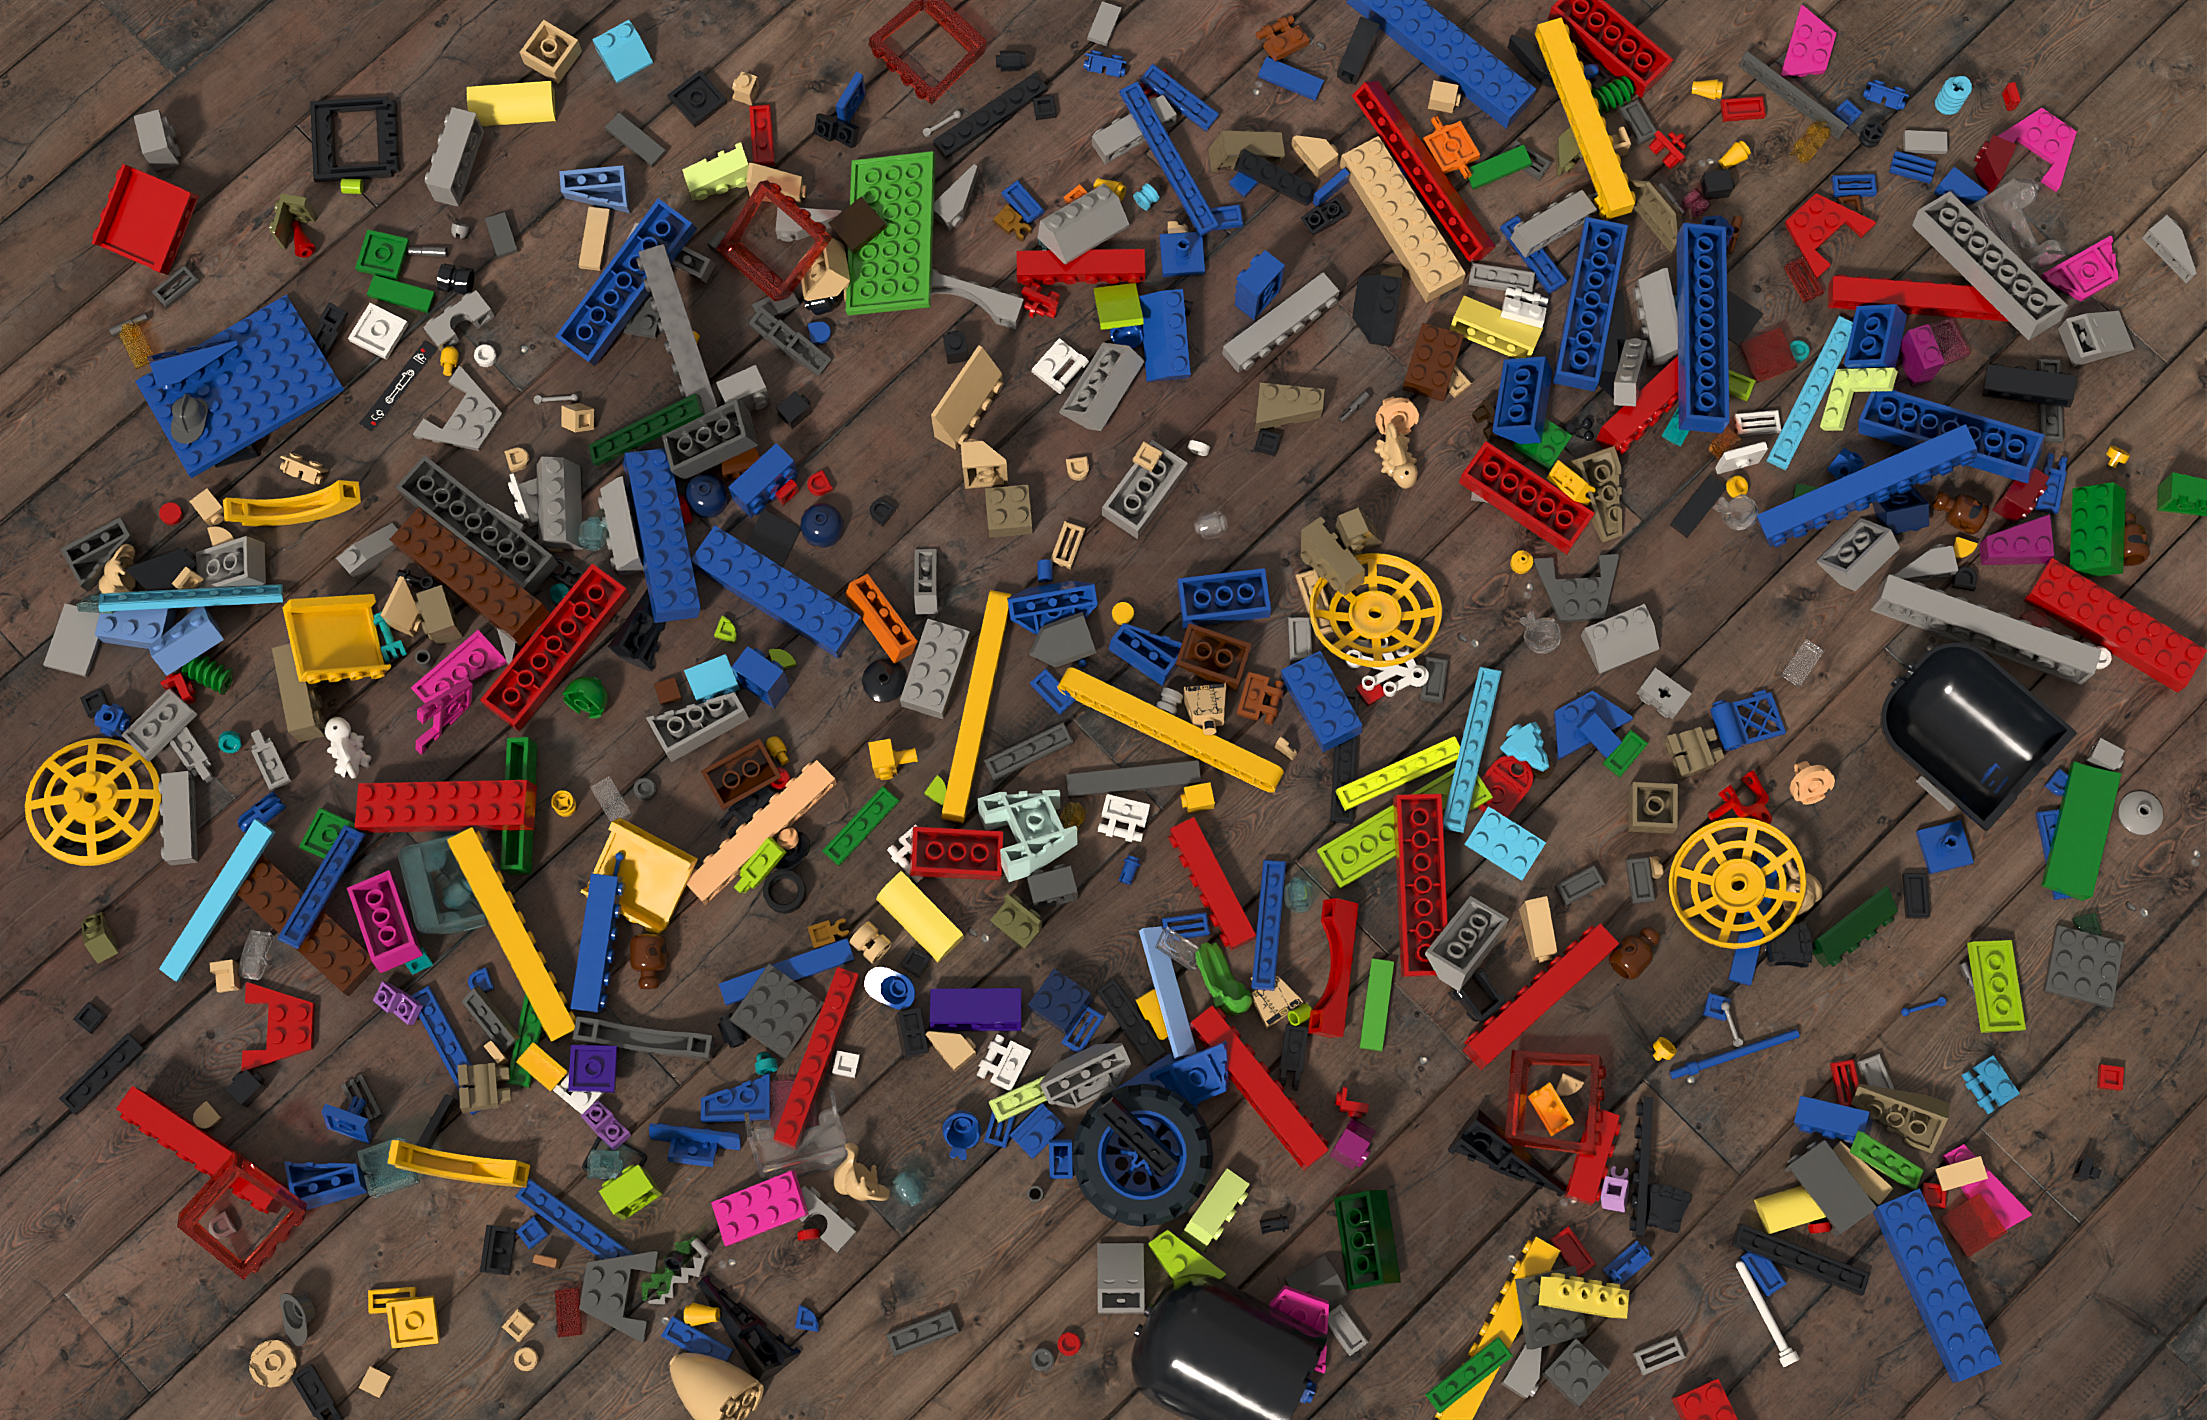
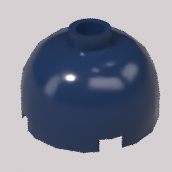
(706, 495)
(822, 525)

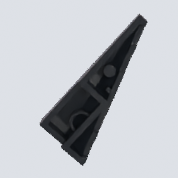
(1614, 345)
(638, 636)
(1486, 1142)
(758, 1346)

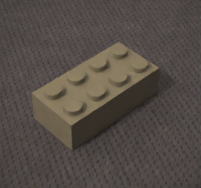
(298, 698)

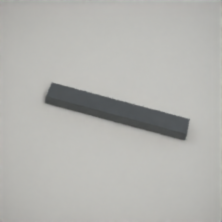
(1792, 94)
(1133, 779)

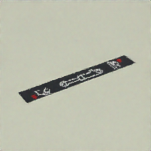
(398, 386)

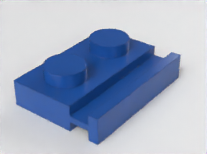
(1037, 1130)

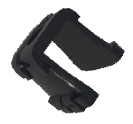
(1790, 947)
(1473, 1014)
(1666, 1207)

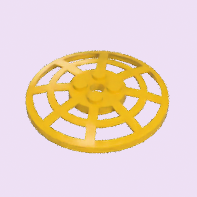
(1386, 606)
(98, 811)
(1733, 871)

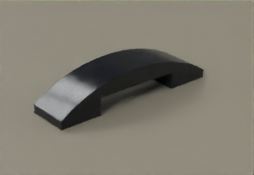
(330, 328)

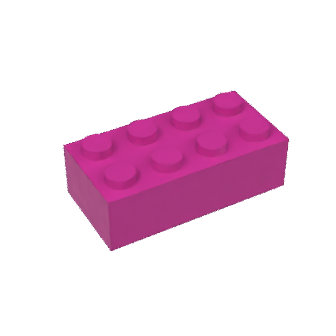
(384, 921)

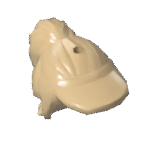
(115, 576)
(1812, 895)
(856, 1179)

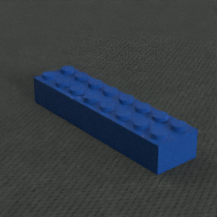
(621, 285)
(1590, 304)
(1913, 420)
(661, 536)
(776, 591)
(1936, 1286)

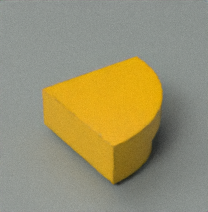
(1963, 547)

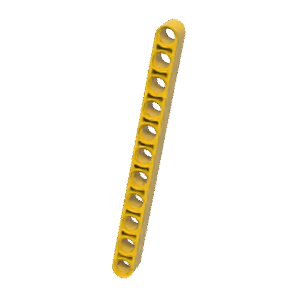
(976, 707)
(1171, 730)

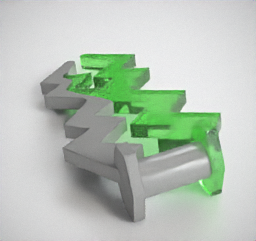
(670, 1278)

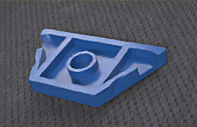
(1568, 717)
(1198, 1074)

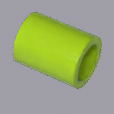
(352, 186)
(1299, 1014)

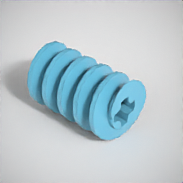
(1953, 95)

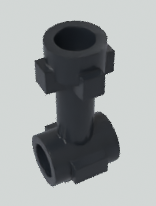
(426, 582)

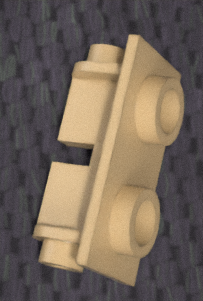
(311, 470)

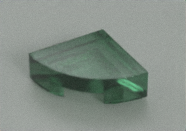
(2088, 924)

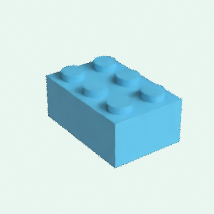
(1505, 843)

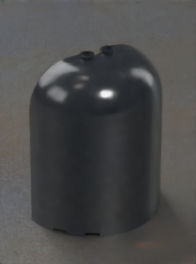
(1963, 715)
(1222, 1353)

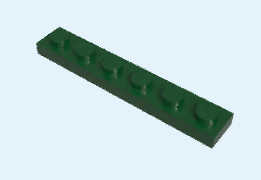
(646, 429)

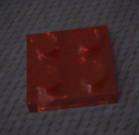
(1768, 355)
(1973, 1224)

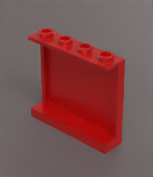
(145, 219)

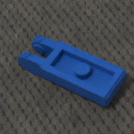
(2052, 496)

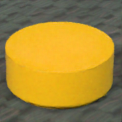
(1736, 486)
(1122, 613)

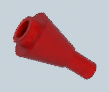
(302, 244)

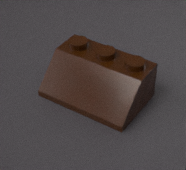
(741, 774)

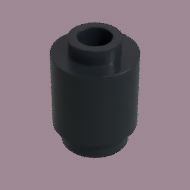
(1011, 60)
(731, 1033)

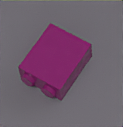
(1920, 355)

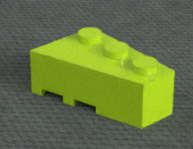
(1180, 1259)

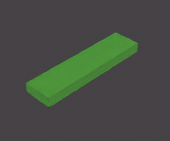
(1376, 1005)
(1886, 1160)

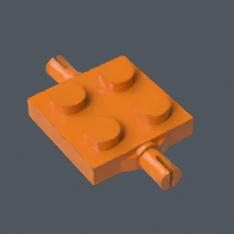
(1451, 147)

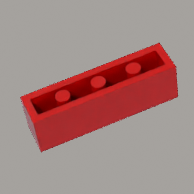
(1590, 1169)

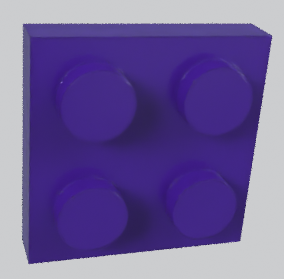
(593, 1068)

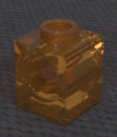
(1725, 442)

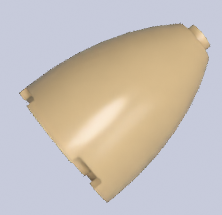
(714, 1387)

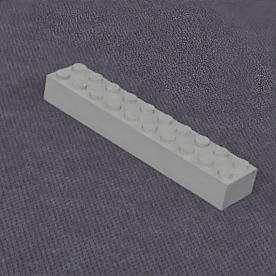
(1986, 629)

